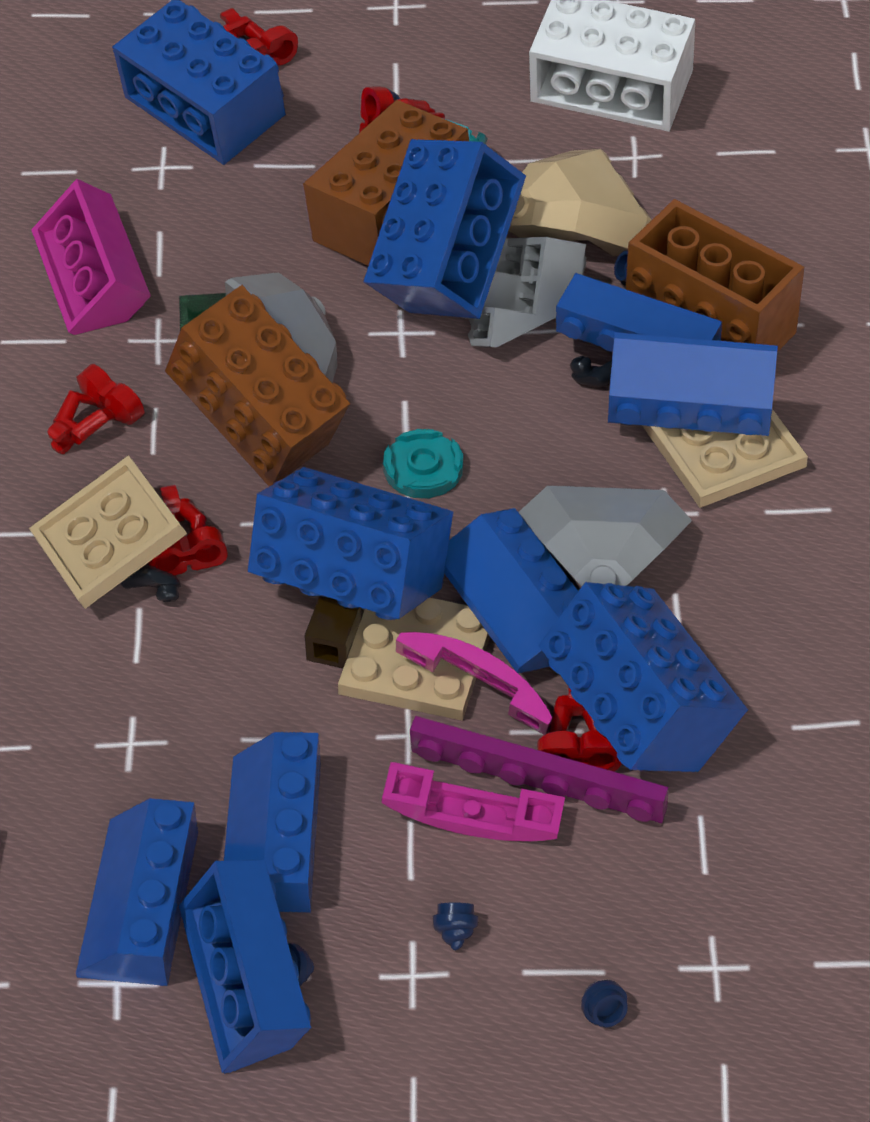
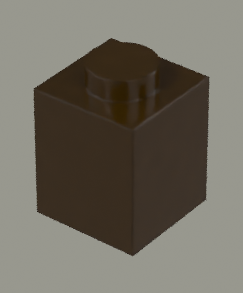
(331, 632)

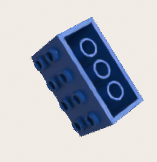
(200, 80)
(445, 228)
(349, 542)
(642, 678)

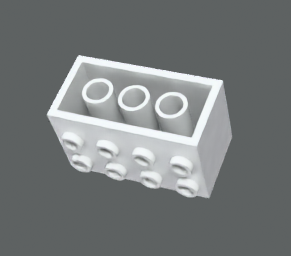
(612, 61)

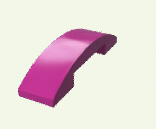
(430, 648)
(470, 810)

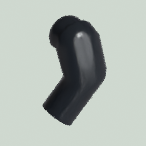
(588, 374)
(166, 583)

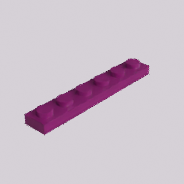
(539, 769)

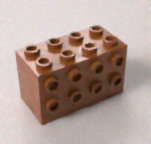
(356, 185)
(718, 274)
(256, 385)

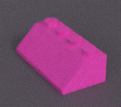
(89, 260)

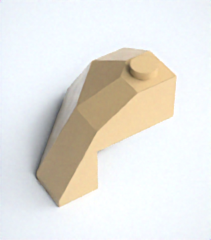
(578, 199)

